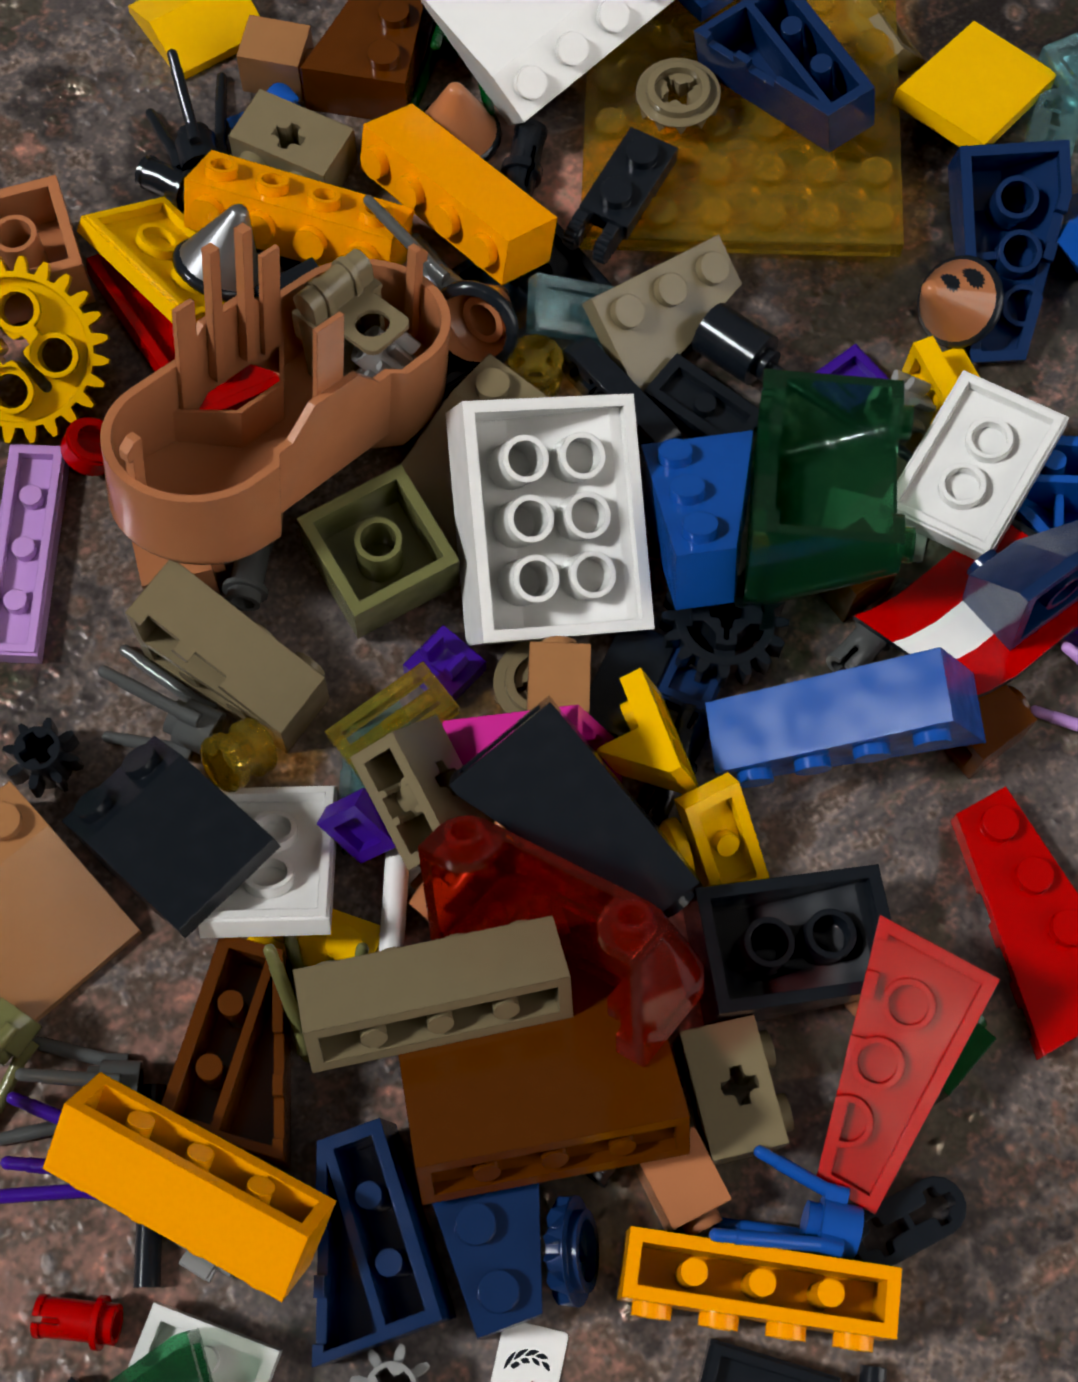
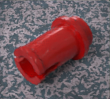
(78, 1320)

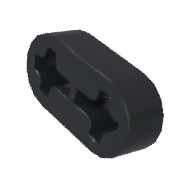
(918, 1236)

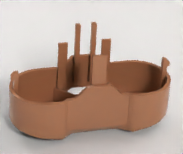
(218, 480)

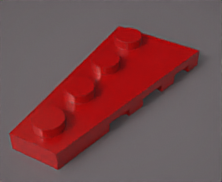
(155, 337)
(1029, 912)
(902, 1047)

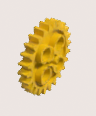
(54, 317)

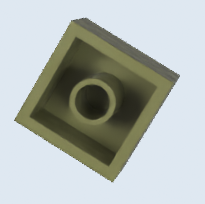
(379, 551)

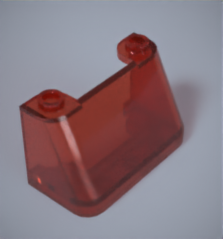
(490, 877)

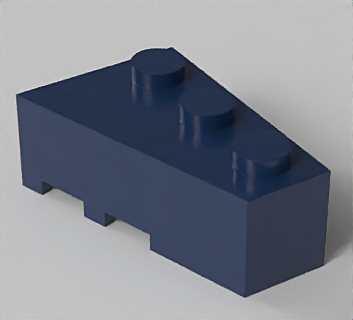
(376, 1254)

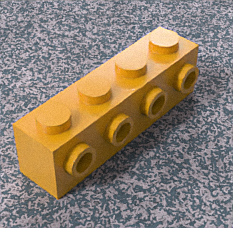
(457, 193)
(292, 211)
(189, 1185)
(760, 1285)

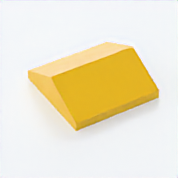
(197, 29)

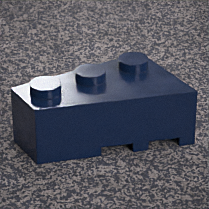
(790, 68)
(496, 1255)

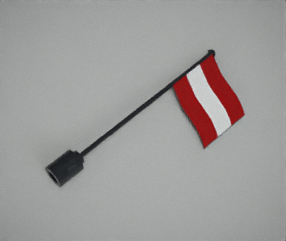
(932, 607)

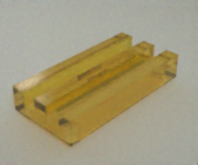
(382, 701)

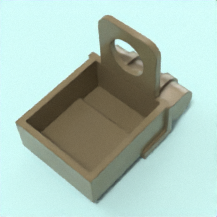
(356, 293)

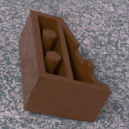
(367, 59)
(238, 1055)

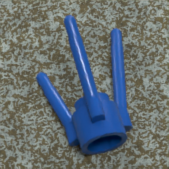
(825, 1225)

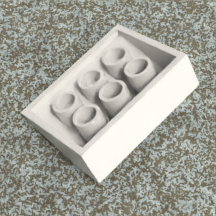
(536, 47)
(549, 517)

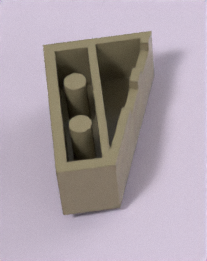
(226, 655)

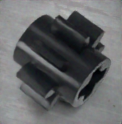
(34, 742)

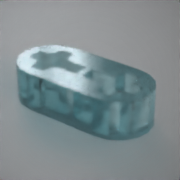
(1039, 124)

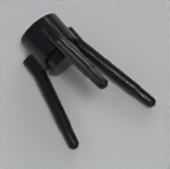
(194, 138)

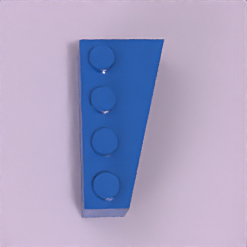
(846, 718)

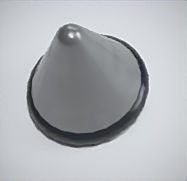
(220, 232)

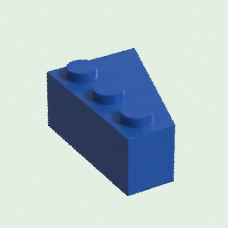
(698, 513)

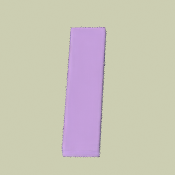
(29, 547)

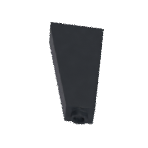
(563, 797)

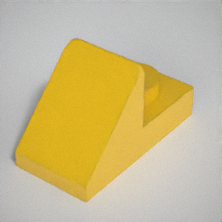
(652, 747)
(721, 833)

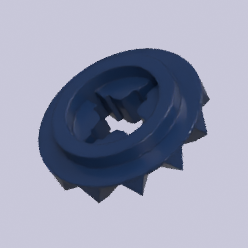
(571, 1251)

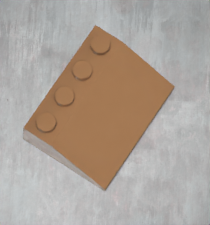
(53, 913)

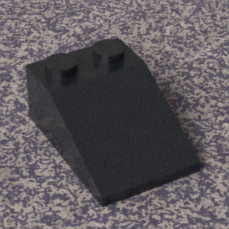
(170, 835)
(785, 941)

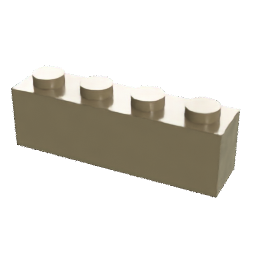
(433, 993)

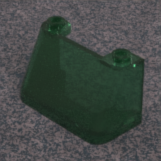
(825, 485)

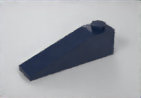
(1010, 214)
(1025, 583)

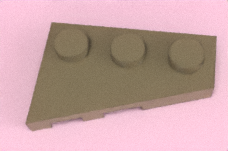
(660, 309)

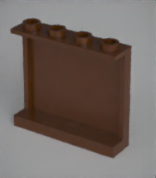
(540, 1103)

